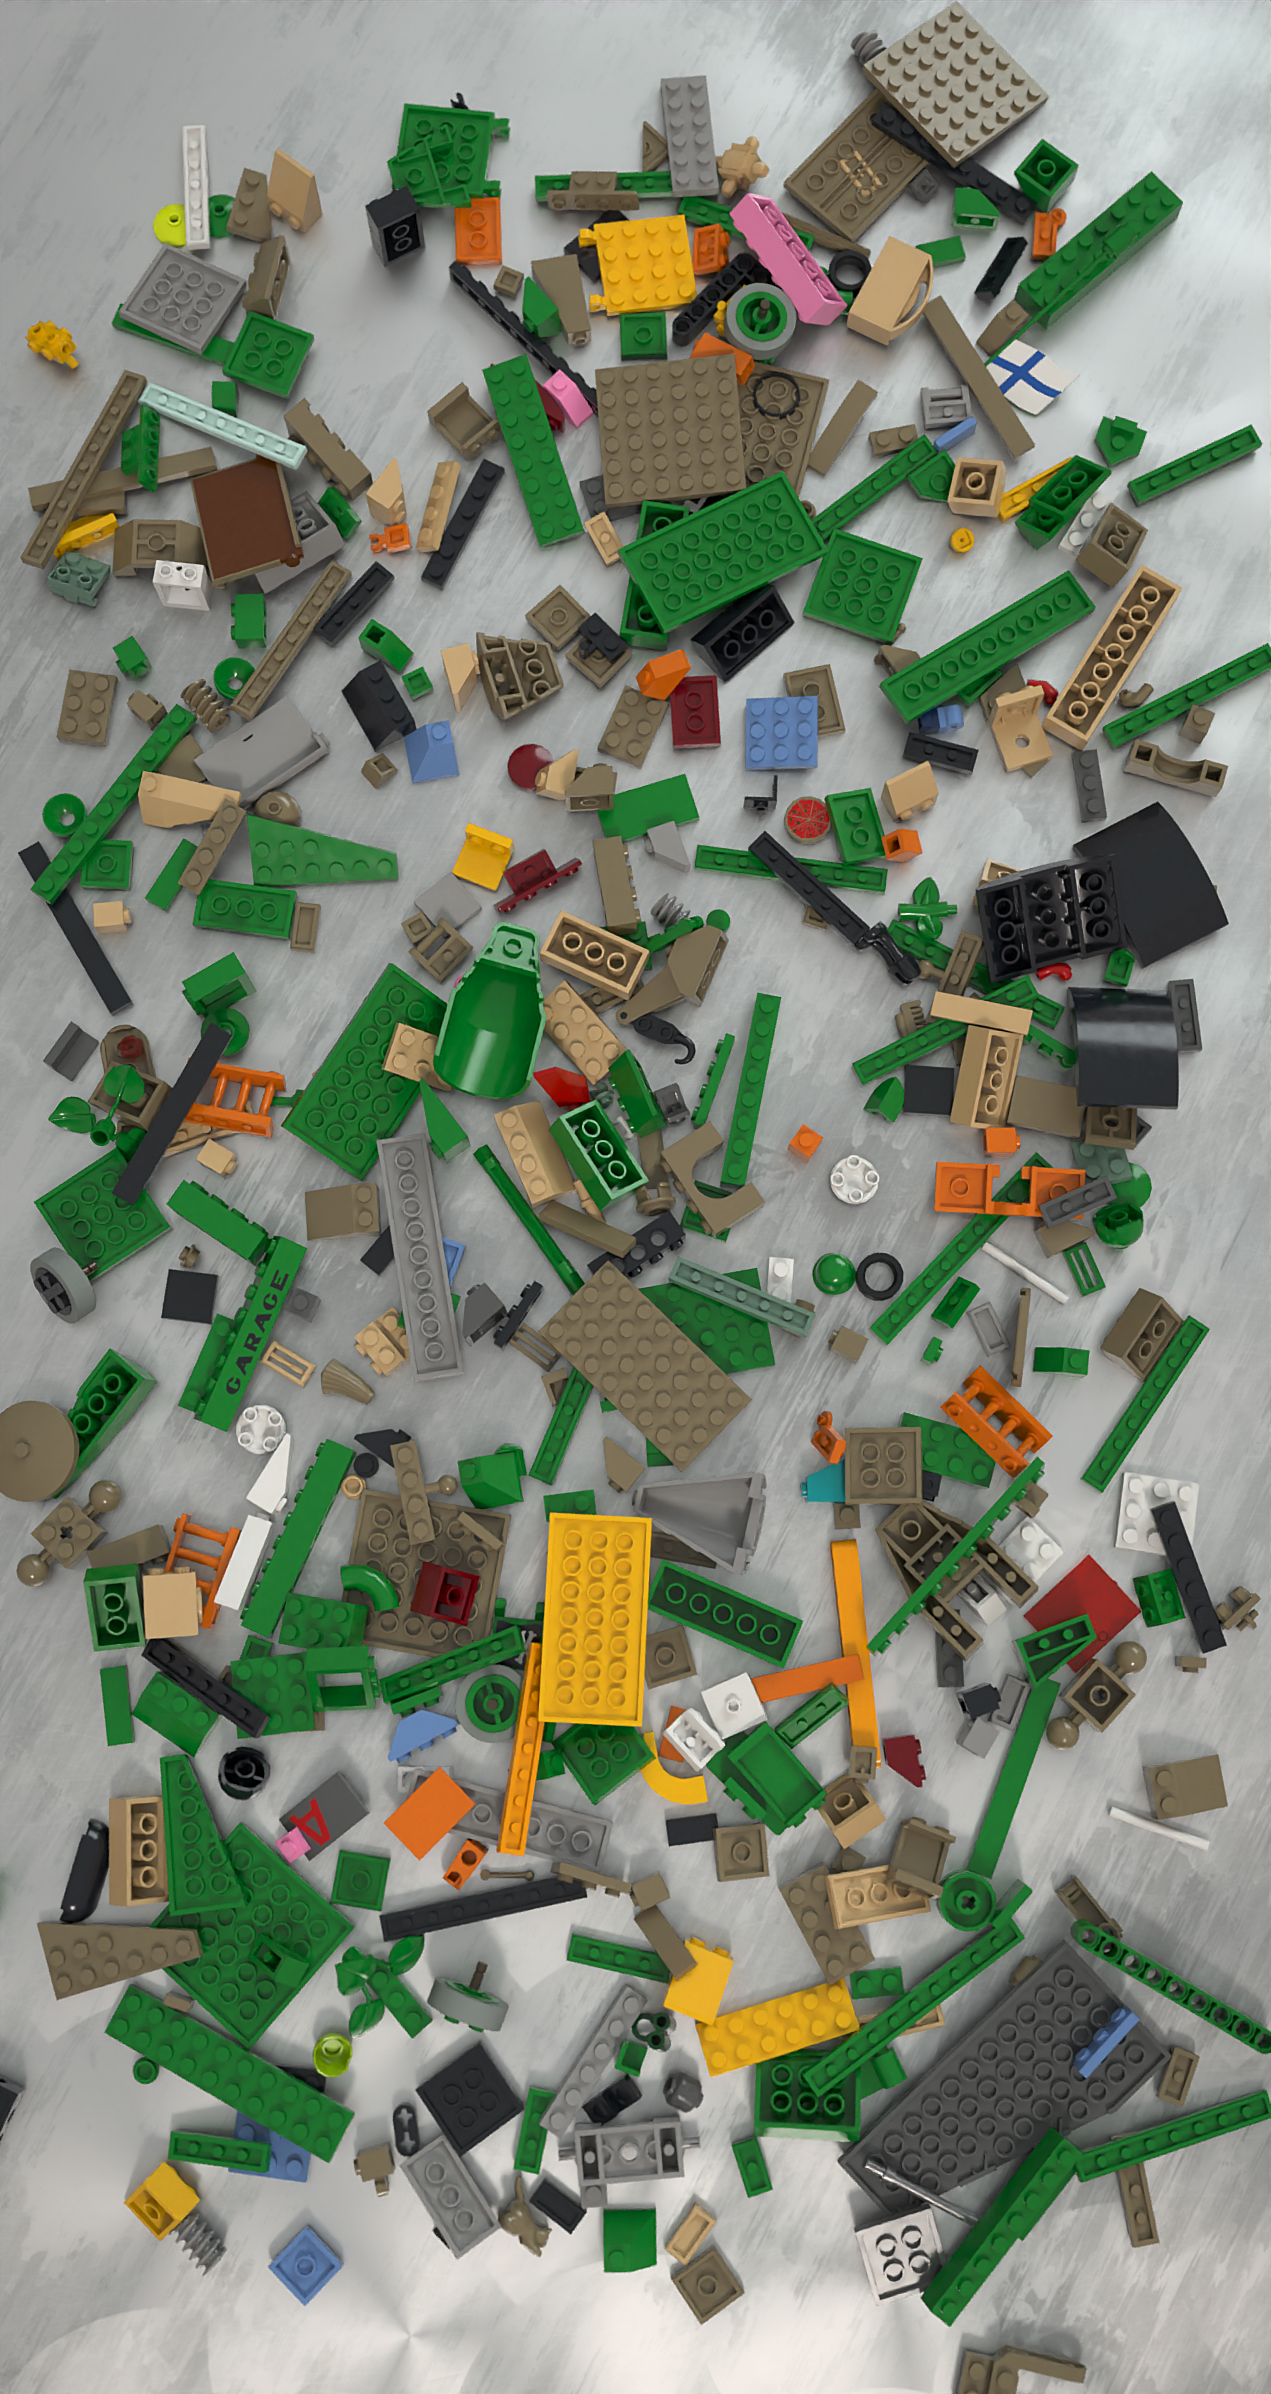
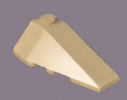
(177, 801)

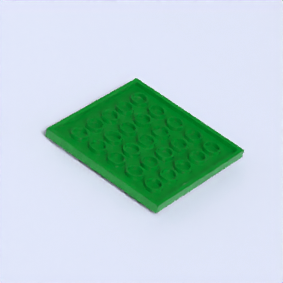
(280, 1908)

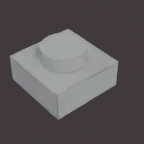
(594, 2196)

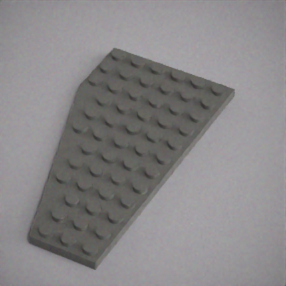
(1007, 2086)

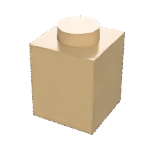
(111, 917)
(217, 1159)

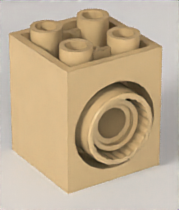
(171, 1603)

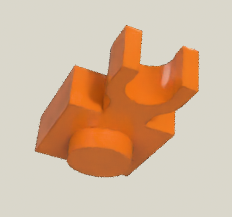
(395, 539)

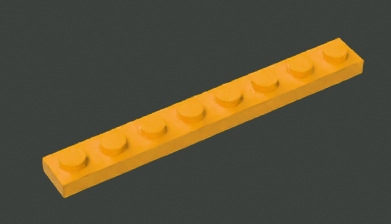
(523, 1760)

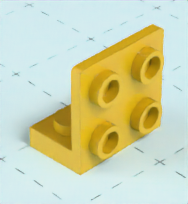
(483, 857)

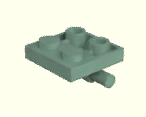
(78, 578)

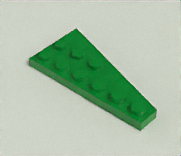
(302, 856)
(196, 1858)

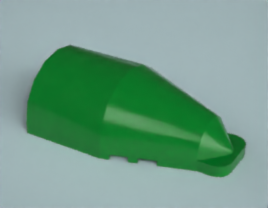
(494, 1018)

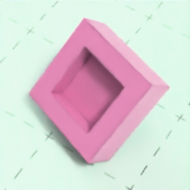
(292, 1845)

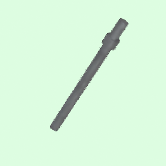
(889, 2176)

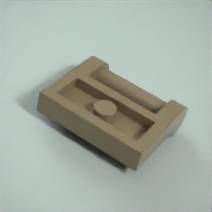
(447, 955)

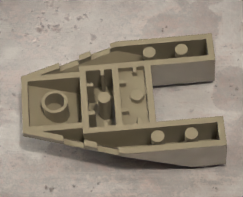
(919, 1540)

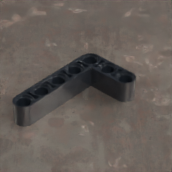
(718, 290)

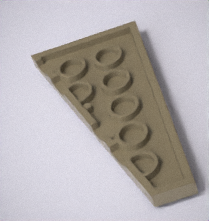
(100, 1954)

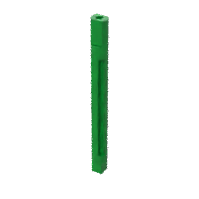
(561, 1265)

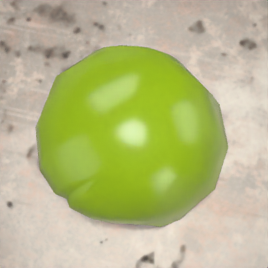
(332, 2054)

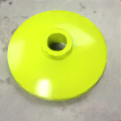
(168, 232)

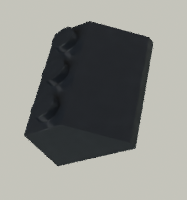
(378, 706)

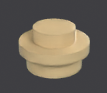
(352, 1486)

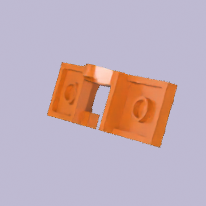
(969, 1188)

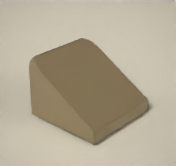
(378, 770)

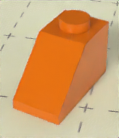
(663, 674)

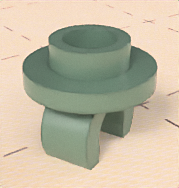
(603, 1096)

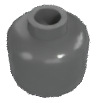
(683, 2092)

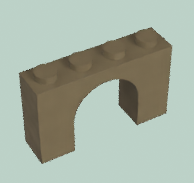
(716, 1214)

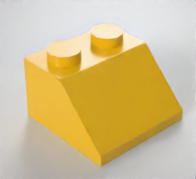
(162, 2201)

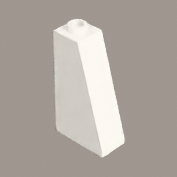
(245, 1562)

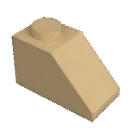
(557, 776)

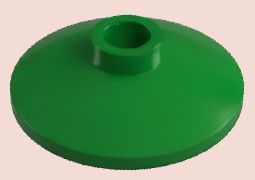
(219, 221)
(229, 1020)

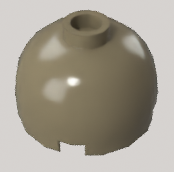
(279, 807)

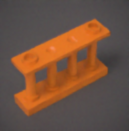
(236, 1118)
(1008, 1410)
(220, 1564)

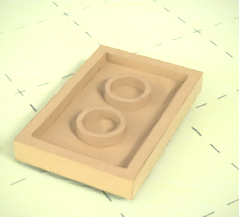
(412, 1055)

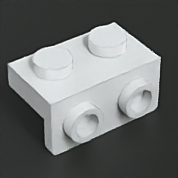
(693, 1738)

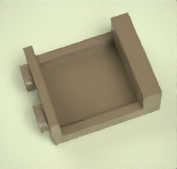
(463, 422)
(919, 1858)

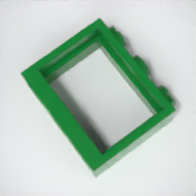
(218, 986)
(339, 1661)

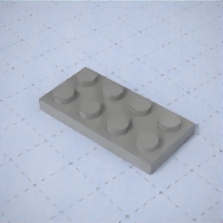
(450, 2196)

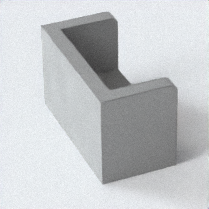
(977, 1737)

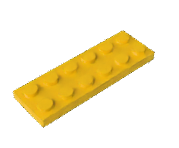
(777, 2027)

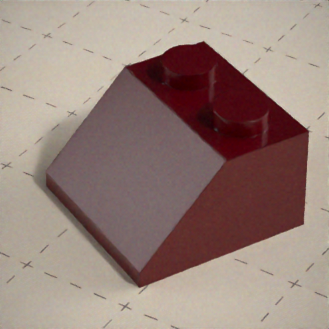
(444, 1593)

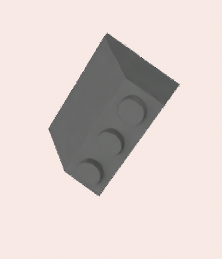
(481, 1313)

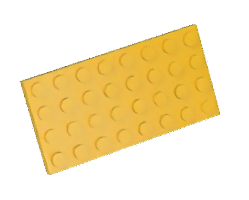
(595, 1619)

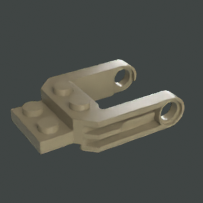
(1000, 2372)

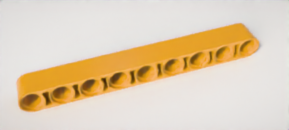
(854, 1641)

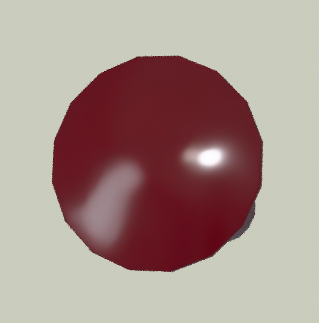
(526, 763)

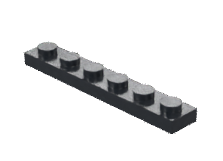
(463, 524)
(809, 888)
(1188, 1577)
(206, 1686)

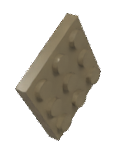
(883, 1466)

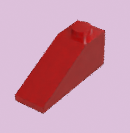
(564, 1087)

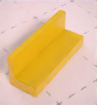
(86, 532)

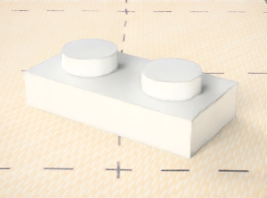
(780, 1278)

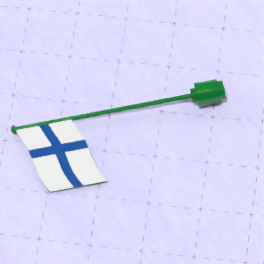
(1024, 372)

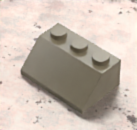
(268, 278)
(1142, 1334)

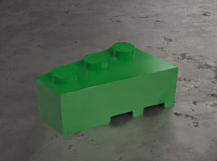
(1051, 1648)

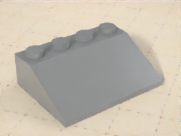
(318, 540)

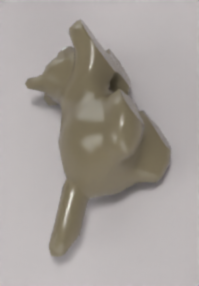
(519, 2222)

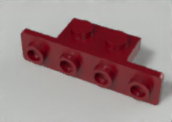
(531, 876)

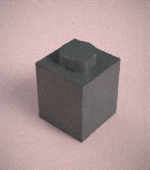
(303, 1304)

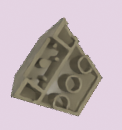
(516, 672)

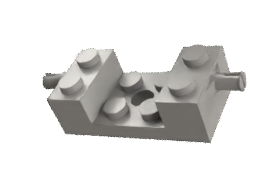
(600, 2148)

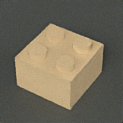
(977, 487)

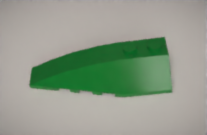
(106, 1405)

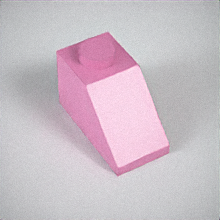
(568, 398)

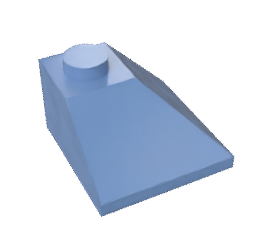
(431, 752)

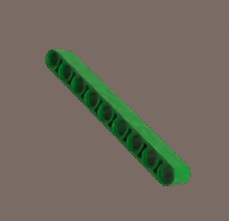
(1164, 1978)

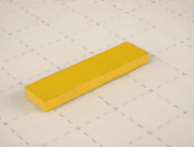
(1018, 498)

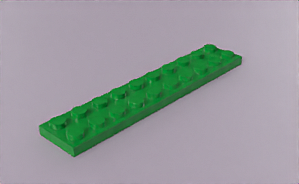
(987, 647)
(230, 2073)

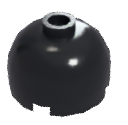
(243, 1773)

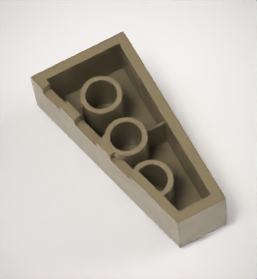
(327, 451)

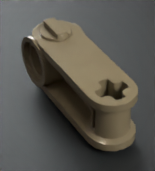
(1084, 1906)

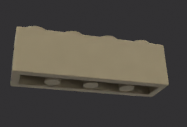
(615, 885)

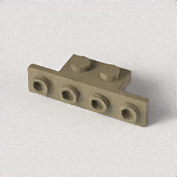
(593, 192)

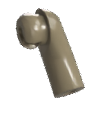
(1130, 698)

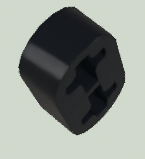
(399, 2129)

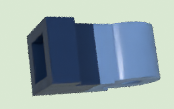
(941, 720)

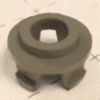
(657, 1205)

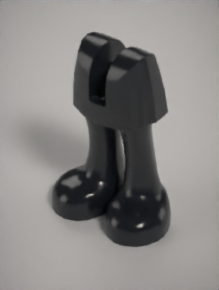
(901, 966)

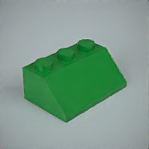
(635, 1095)
(176, 1713)

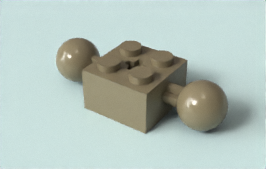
(86, 1533)
(1114, 1694)

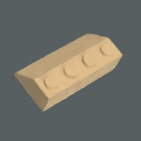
(986, 1078)
(535, 1153)
(137, 1851)

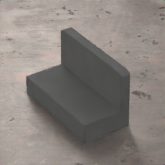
(71, 1051)

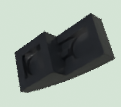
(612, 2100)

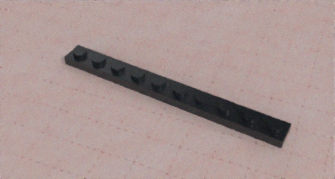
(511, 324)

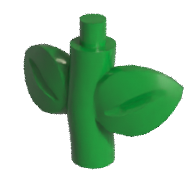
(926, 909)

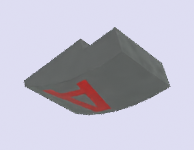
(326, 1814)

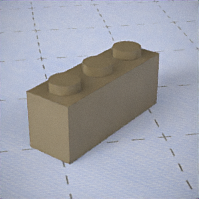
(139, 1548)

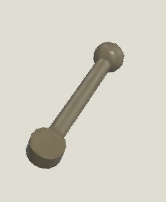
(901, 628)
(486, 1874)

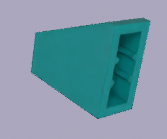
(825, 1485)

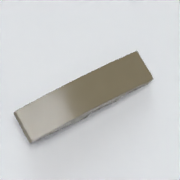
(841, 427)

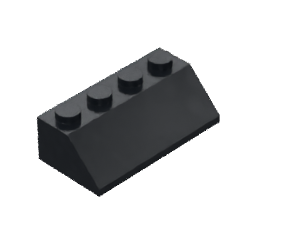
(742, 631)

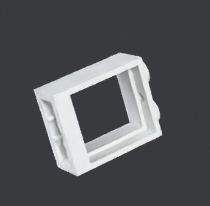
(173, 585)

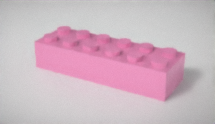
(787, 259)

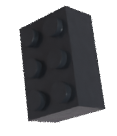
(395, 226)

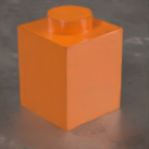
(902, 845)
(1000, 1142)
(805, 1143)

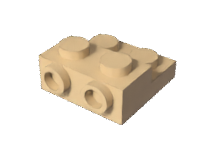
(384, 1343)

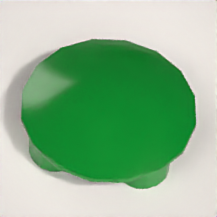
(1133, 1191)

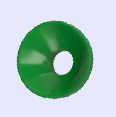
(231, 669)
(57, 808)

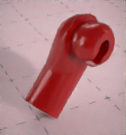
(1049, 691)
(1060, 969)

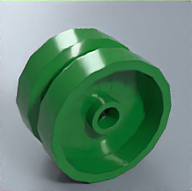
(981, 1903)

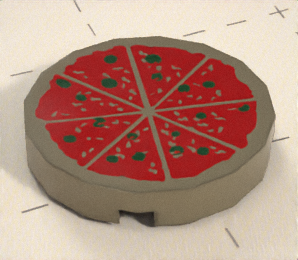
(807, 820)

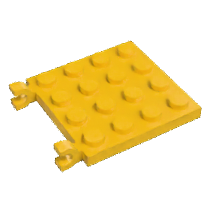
(642, 265)

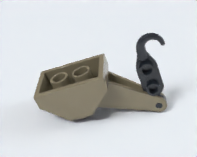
(687, 976)

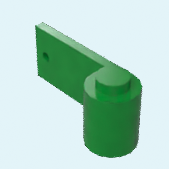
(881, 2072)

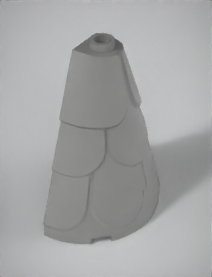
(709, 1514)

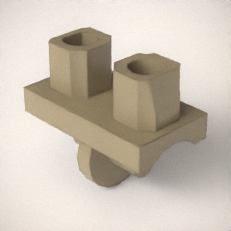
(1245, 1602)

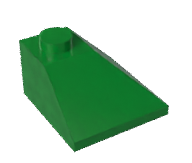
(539, 311)
(491, 1480)
(629, 2239)

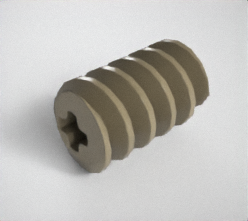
(206, 706)

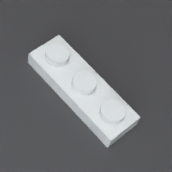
(1084, 523)

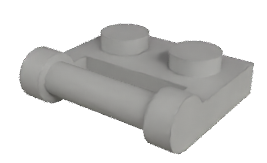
(945, 412)

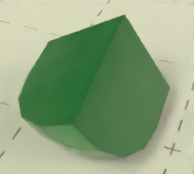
(887, 1099)

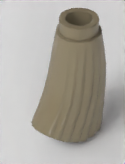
(341, 1380)

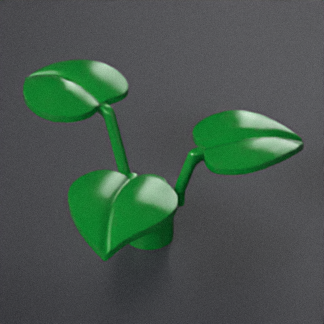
(75, 1113)
(357, 1969)

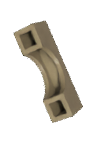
(1199, 776)

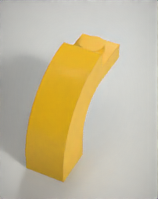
(675, 1789)

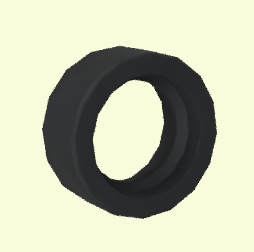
(849, 258)
(884, 1258)

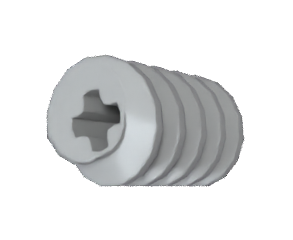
(867, 46)
(668, 911)
(199, 2242)

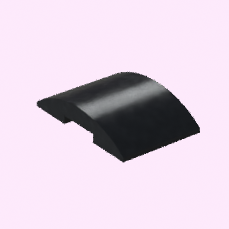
(1161, 883)
(1051, 915)
(1124, 1048)

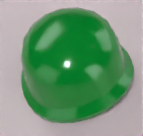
(834, 1274)

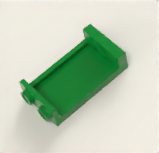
(777, 1775)

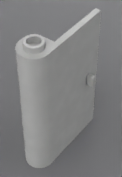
(263, 753)

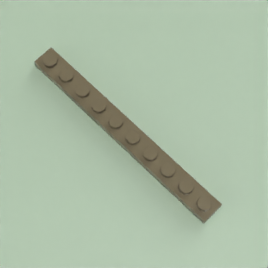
(83, 470)

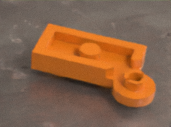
(1045, 233)
(828, 1440)

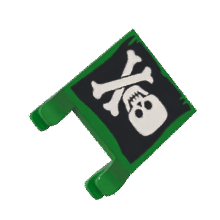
(531, 1630)

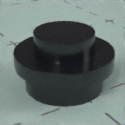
(366, 1465)

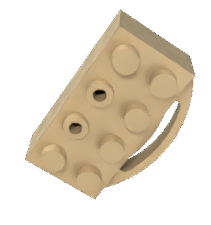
(892, 292)

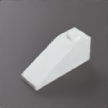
(273, 1483)

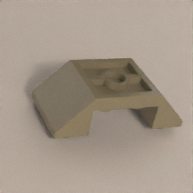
(145, 541)

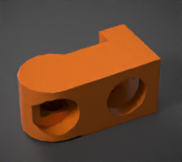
(465, 1863)

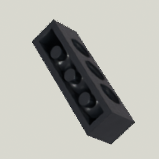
(664, 1225)

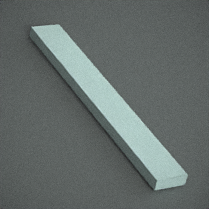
(223, 426)

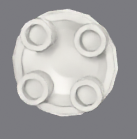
(854, 1180)
(260, 1429)

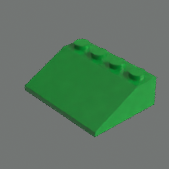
(791, 2109)

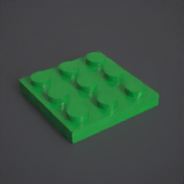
(268, 354)
(279, 1688)
(603, 1756)

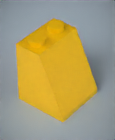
(702, 1988)

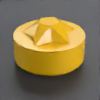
(961, 540)

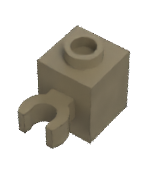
(375, 2164)

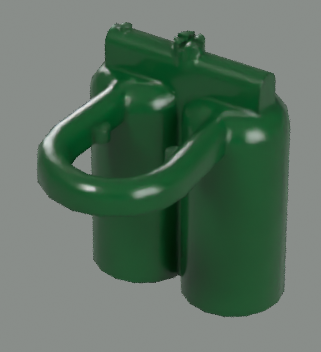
(658, 2039)

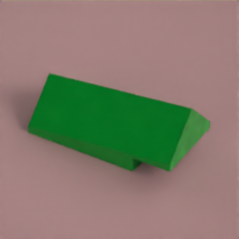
(1060, 499)

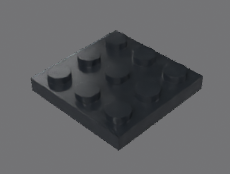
(470, 2099)

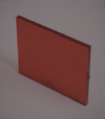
(1081, 1592)

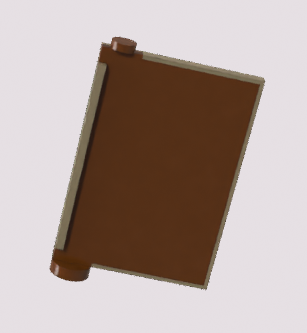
(246, 519)

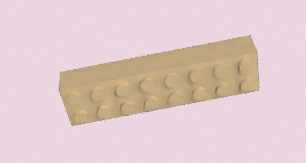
(1111, 657)

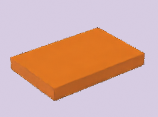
(479, 232)
(429, 1813)

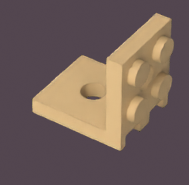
(1015, 718)

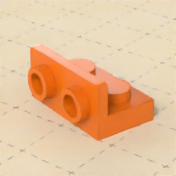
(710, 249)

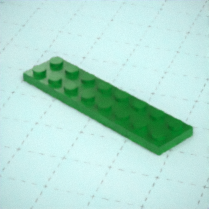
(533, 451)

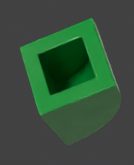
(225, 397)

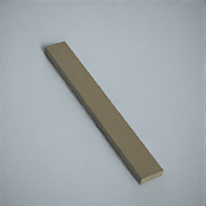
(978, 377)
(114, 480)
(290, 640)

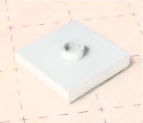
(734, 1705)

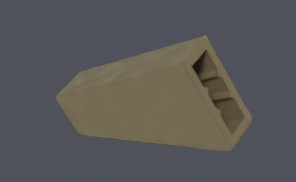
(562, 284)

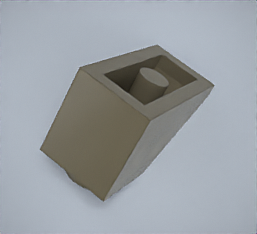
(1003, 328)
(896, 659)
(1061, 1237)
(620, 1467)

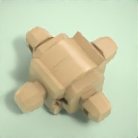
(740, 166)

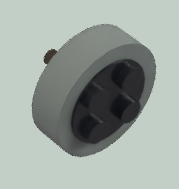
(64, 1284)

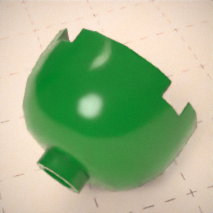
(1118, 1225)

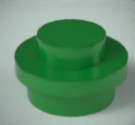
(145, 2070)

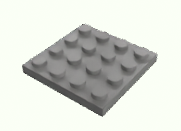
(183, 298)

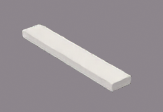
(196, 187)

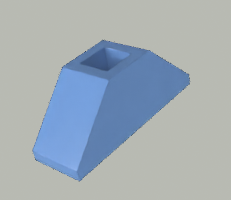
(418, 1732)

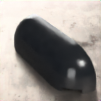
(87, 1874)

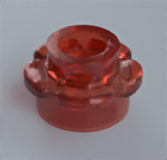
(128, 1041)

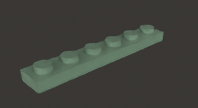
(742, 1297)

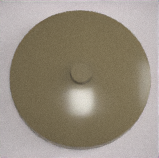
(36, 1451)

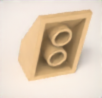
(293, 193)

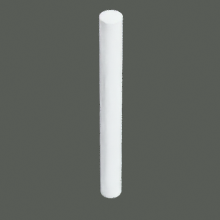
(1025, 1272)
(1158, 1828)

